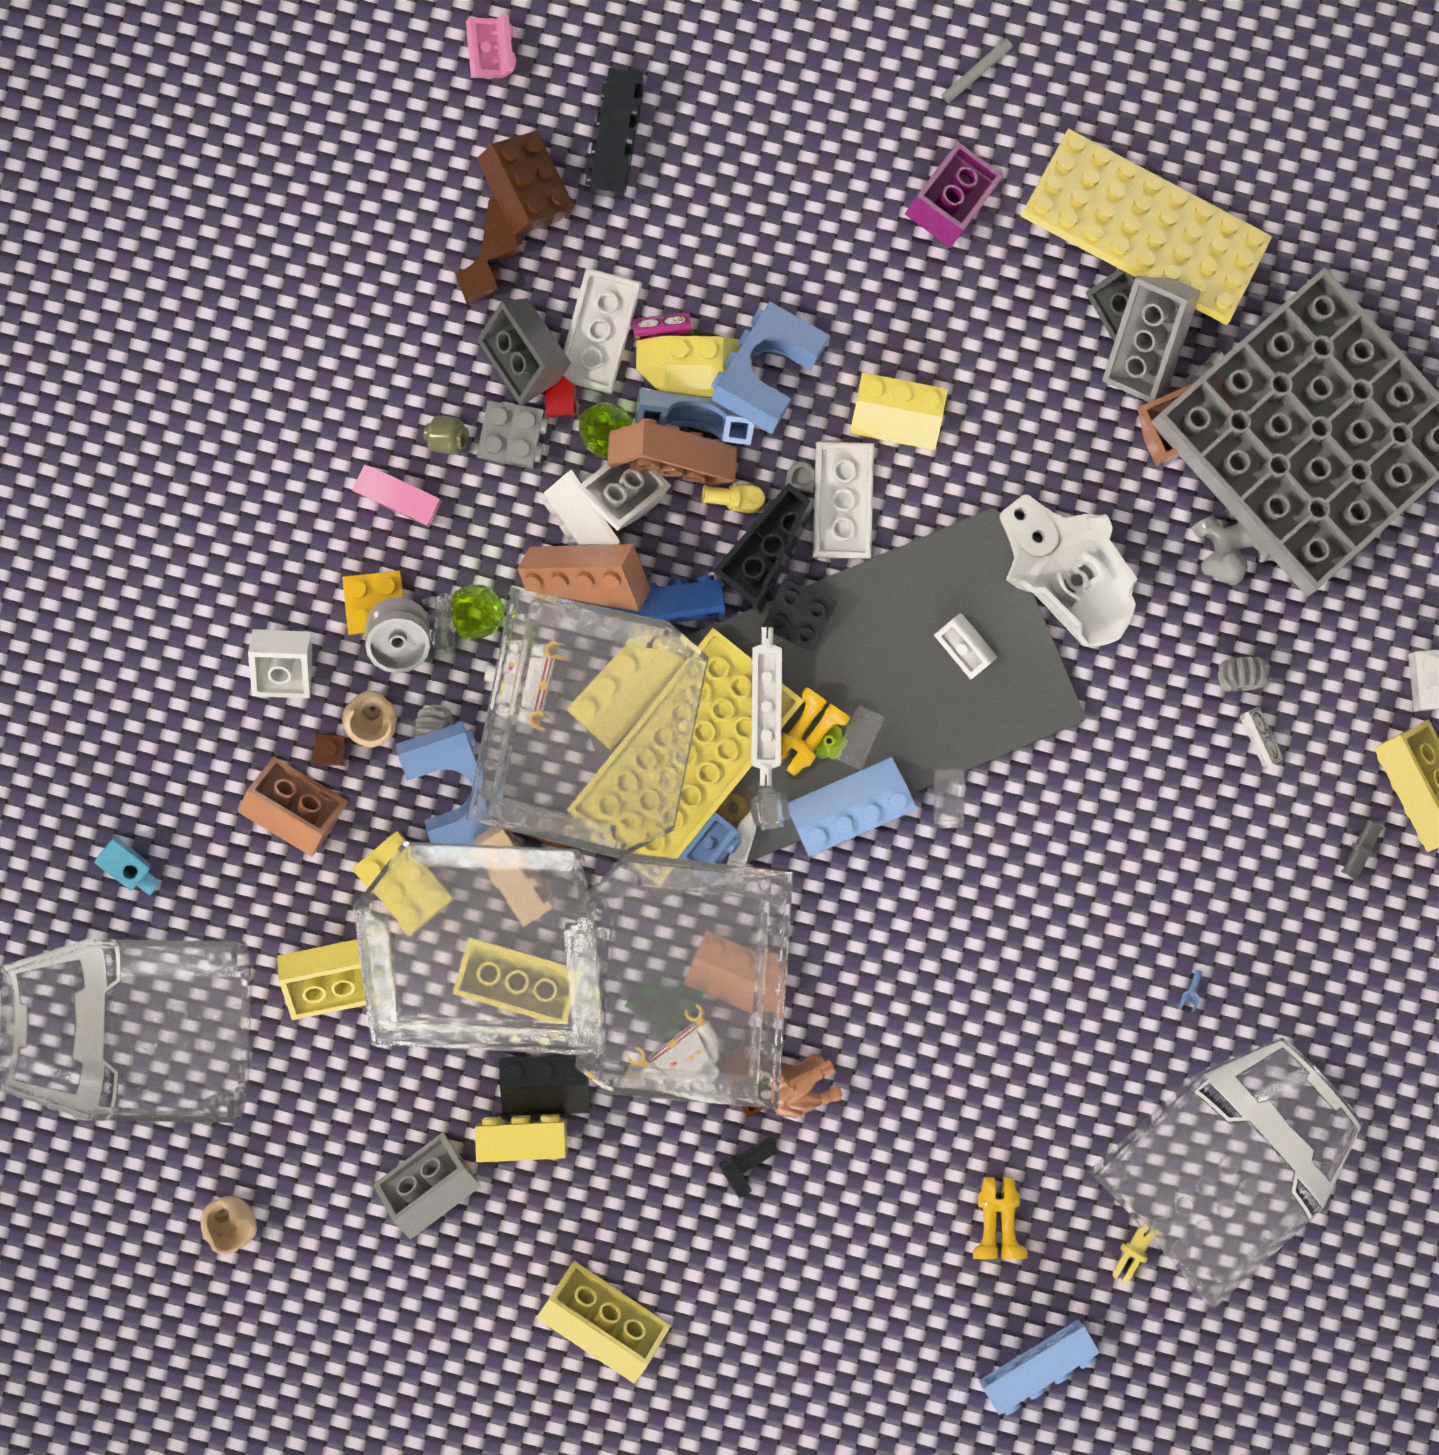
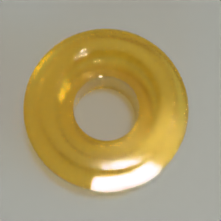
(743, 808)

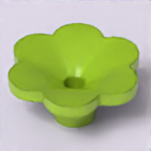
(826, 750)

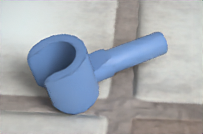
(1191, 995)

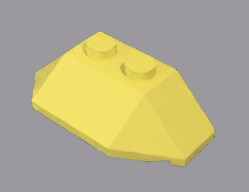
(684, 362)

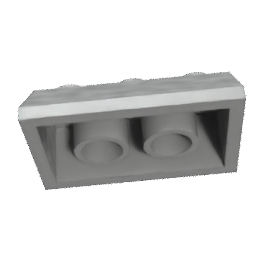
(426, 1186)

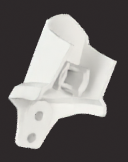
(1071, 570)

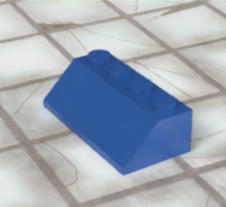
(683, 601)

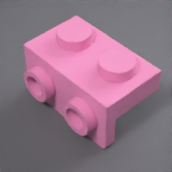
(490, 47)

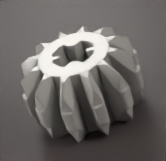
(1243, 674)
(432, 719)

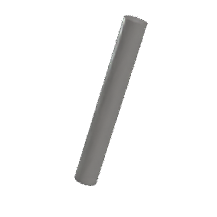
(977, 70)

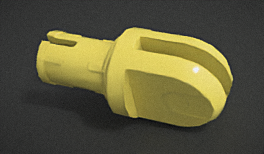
(737, 497)
(1135, 1249)

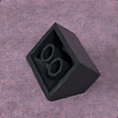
(542, 1085)

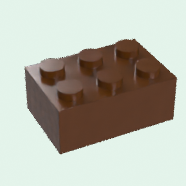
(525, 182)

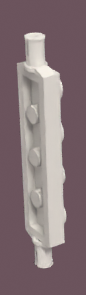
(766, 706)

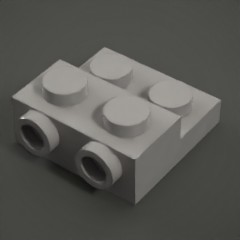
(512, 434)

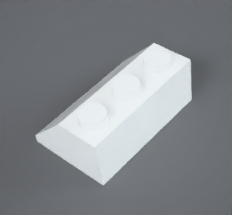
(579, 517)

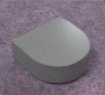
(802, 477)

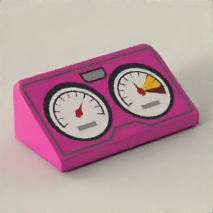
(662, 325)

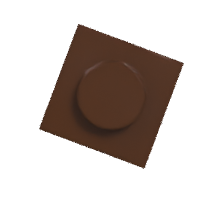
(330, 750)

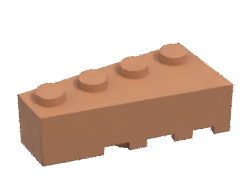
(672, 453)
(587, 574)

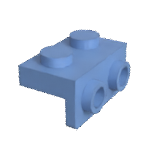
(713, 841)

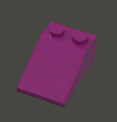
(953, 194)

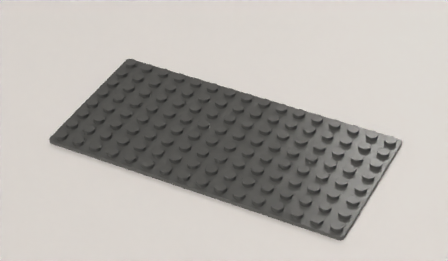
(886, 659)

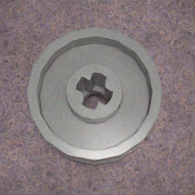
(397, 635)

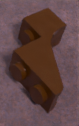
(498, 244)

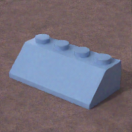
(851, 806)
(1039, 1367)

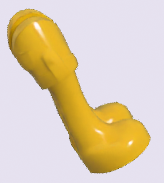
(793, 740)
(1010, 1200)

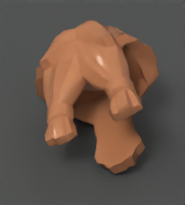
(797, 1083)

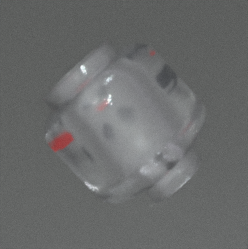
(769, 808)

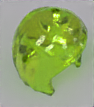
(596, 431)
(476, 611)

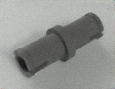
(1362, 849)

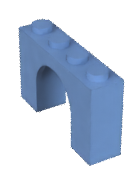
(774, 332)
(444, 750)

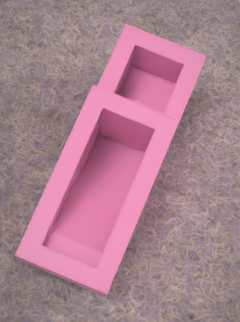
(397, 495)

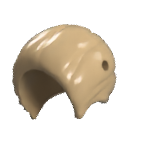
(370, 730)
(228, 1231)

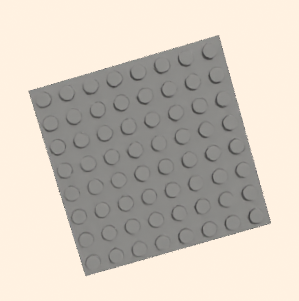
(1328, 433)

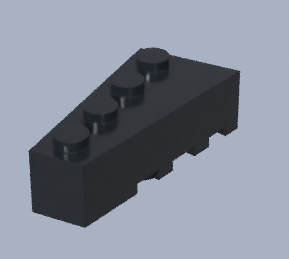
(616, 134)
(763, 551)

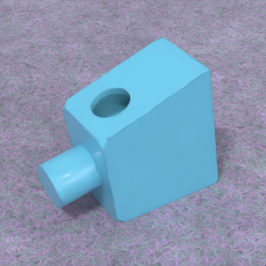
(119, 855)

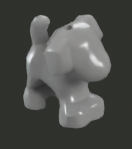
(1227, 562)

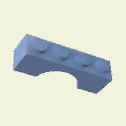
(694, 412)

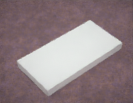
(600, 329)
(843, 500)

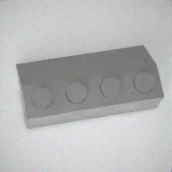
(1151, 336)

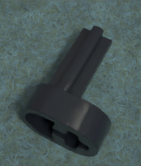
(735, 1168)

